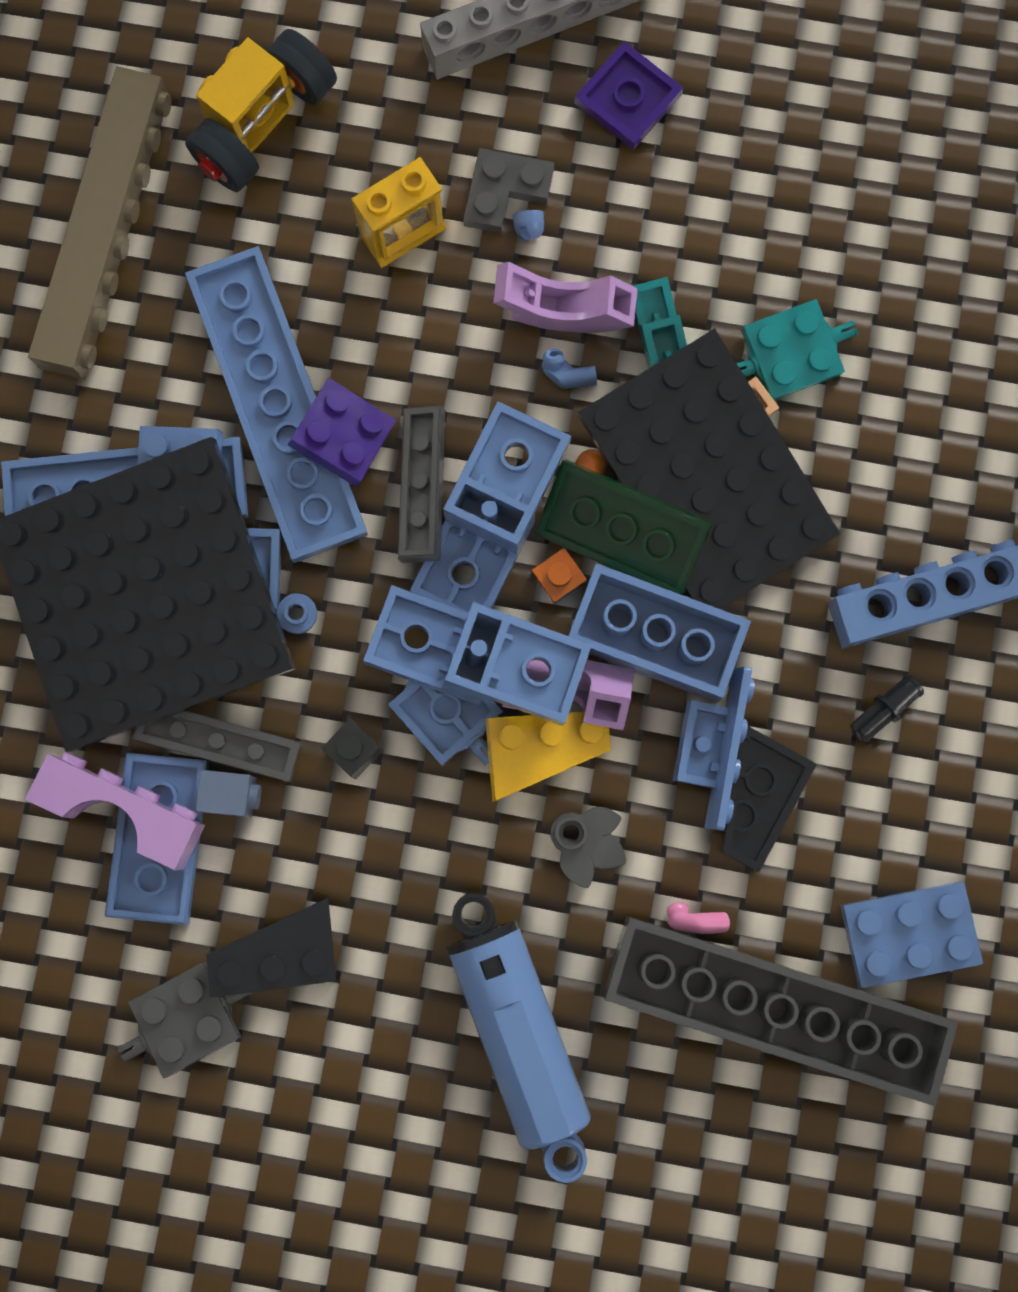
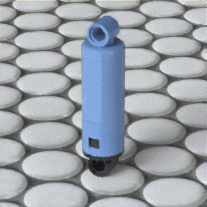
(520, 1037)

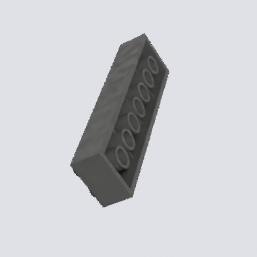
(780, 1010)

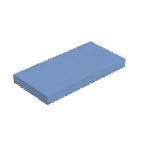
(138, 884)

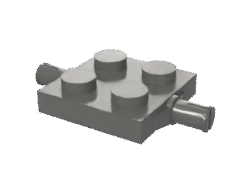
(182, 1022)

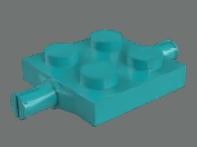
(794, 349)

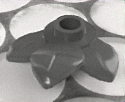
(593, 846)

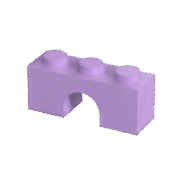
(602, 691)

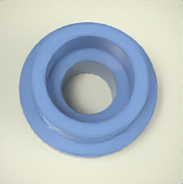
(303, 624)

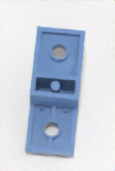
(492, 509)
(478, 654)

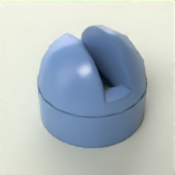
(529, 224)

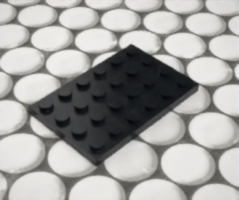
(709, 447)

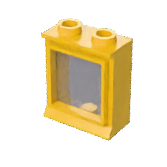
(399, 212)

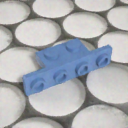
(711, 746)

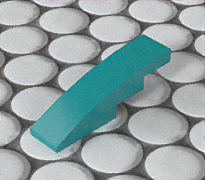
(657, 321)

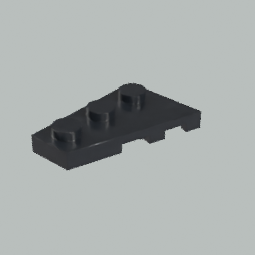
(763, 797)

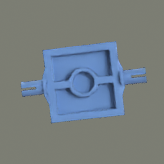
(444, 721)

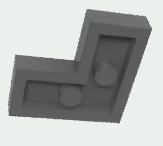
(503, 177)

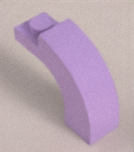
(565, 306)

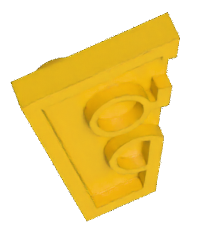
(533, 749)

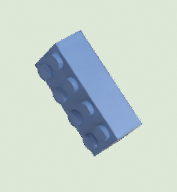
(659, 633)

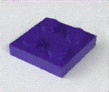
(628, 95)
(342, 432)

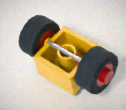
(250, 99)

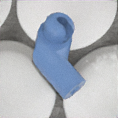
(564, 374)

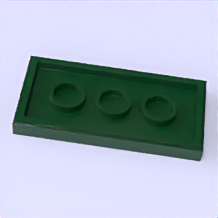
(622, 527)

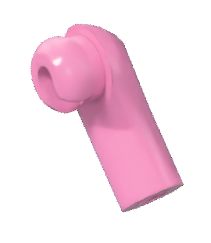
(698, 923)

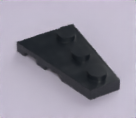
(277, 956)

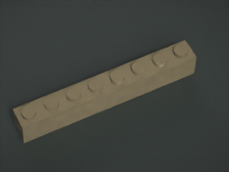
(100, 224)

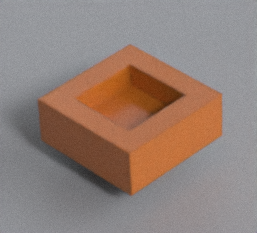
(559, 576)

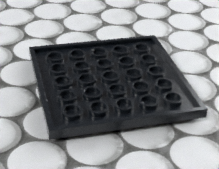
(142, 595)

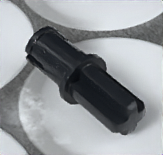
(886, 708)

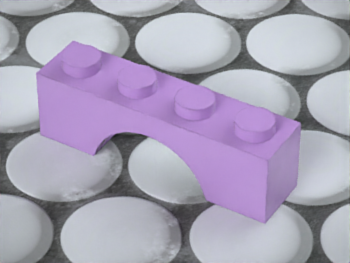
(162, 832)

